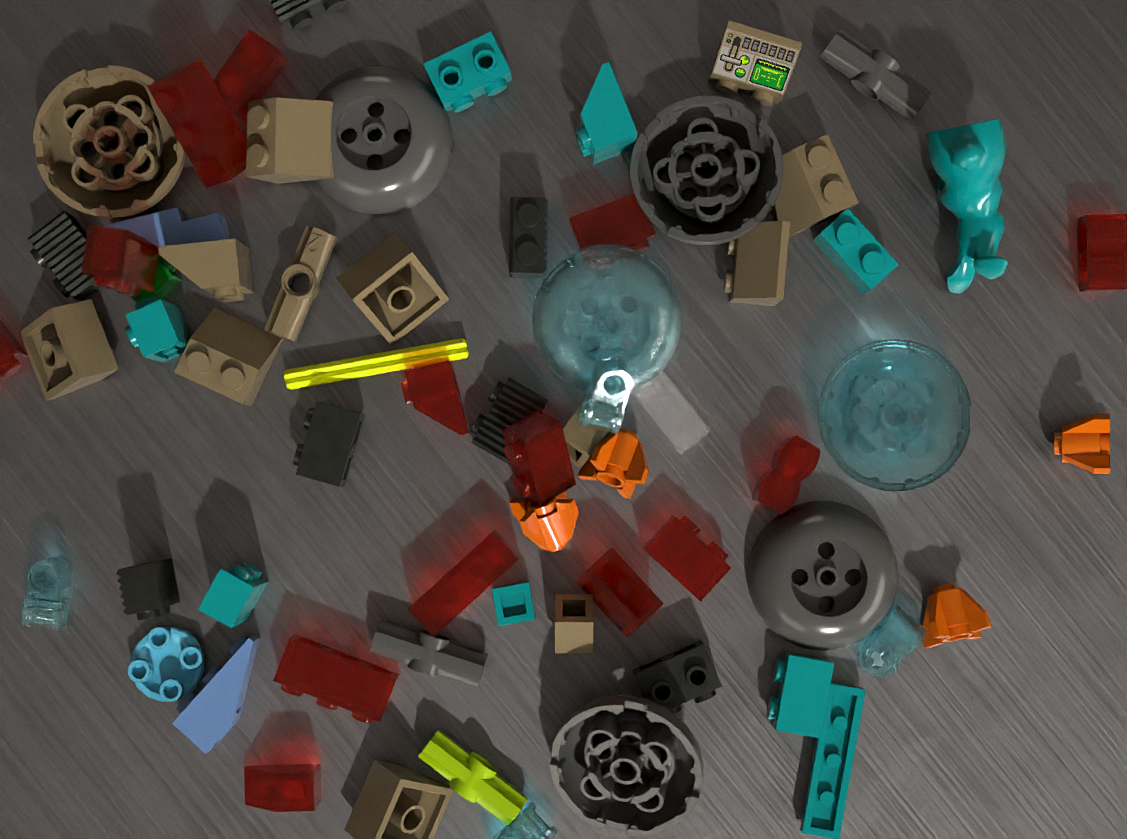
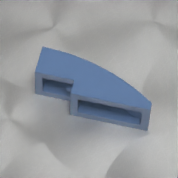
(174, 228)

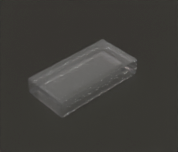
(672, 414)

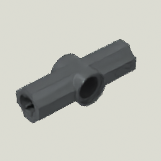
(875, 74)
(427, 653)

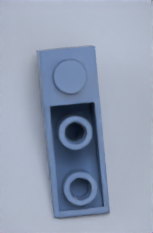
(219, 704)

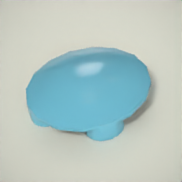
(167, 664)

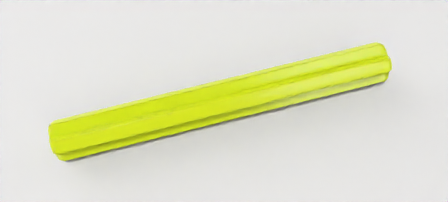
(376, 363)

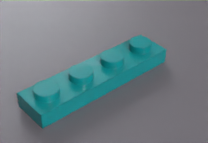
(833, 762)

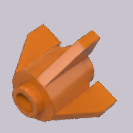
(1086, 443)
(617, 462)
(549, 524)
(953, 616)

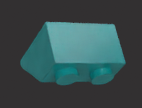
(605, 120)

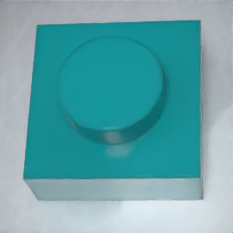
(513, 603)

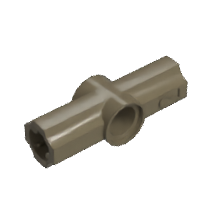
(309, 260)

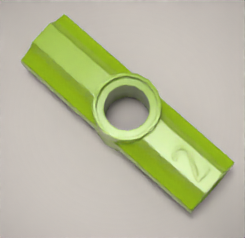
(473, 777)

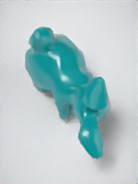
(969, 186)

